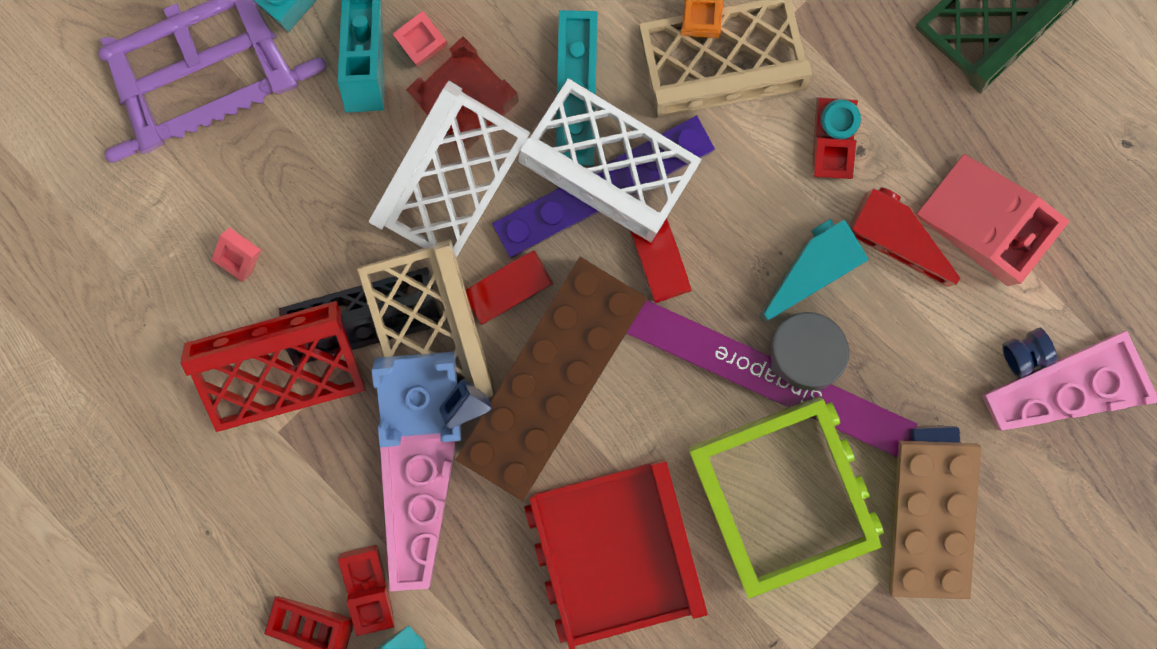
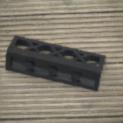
(358, 318)

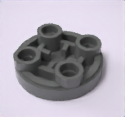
(809, 351)

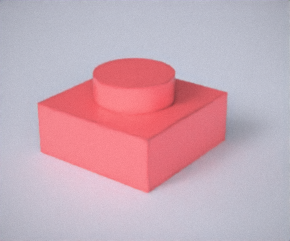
(420, 39)
(236, 254)

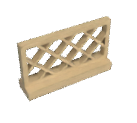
(729, 87)
(455, 304)

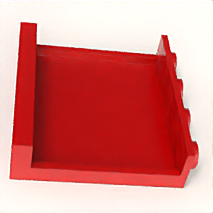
(615, 554)

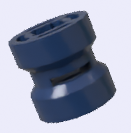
(1029, 352)

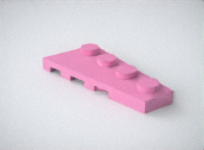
(1081, 384)
(414, 504)

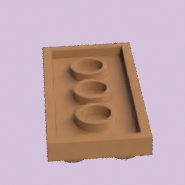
(934, 519)

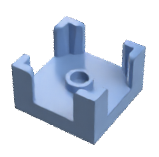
(411, 394)

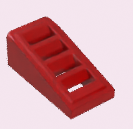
(341, 625)

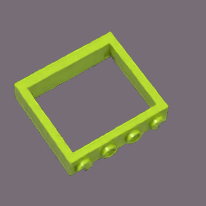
(854, 487)

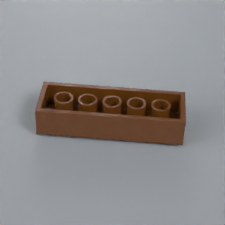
(551, 378)

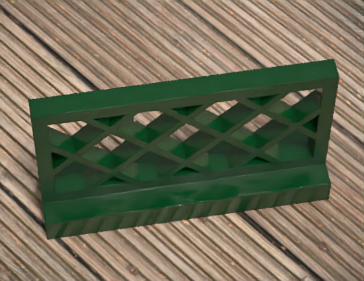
(1008, 45)

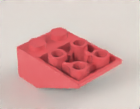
(992, 220)

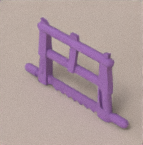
(132, 90)

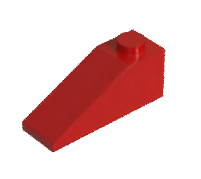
(897, 232)

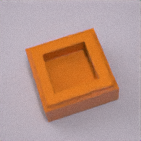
(702, 18)

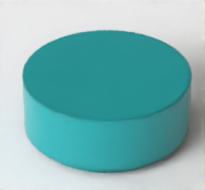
(840, 119)

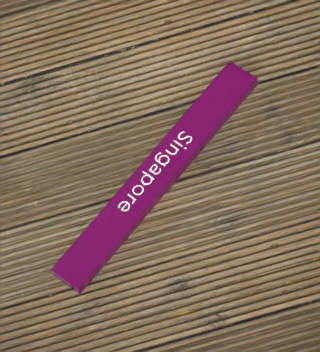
(753, 371)

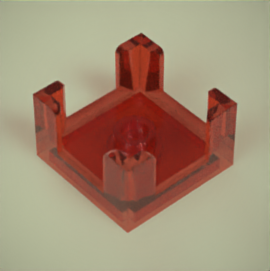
(476, 81)

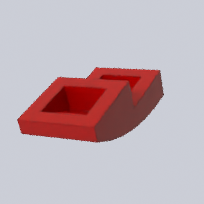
(830, 155)
(662, 264)
(508, 287)
(366, 590)

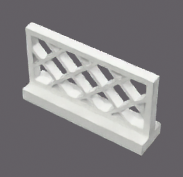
(425, 148)
(593, 189)

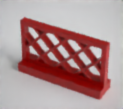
(257, 342)

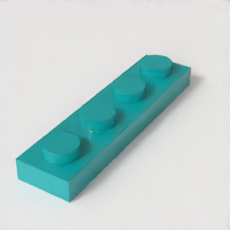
(578, 63)

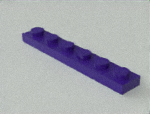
(563, 210)

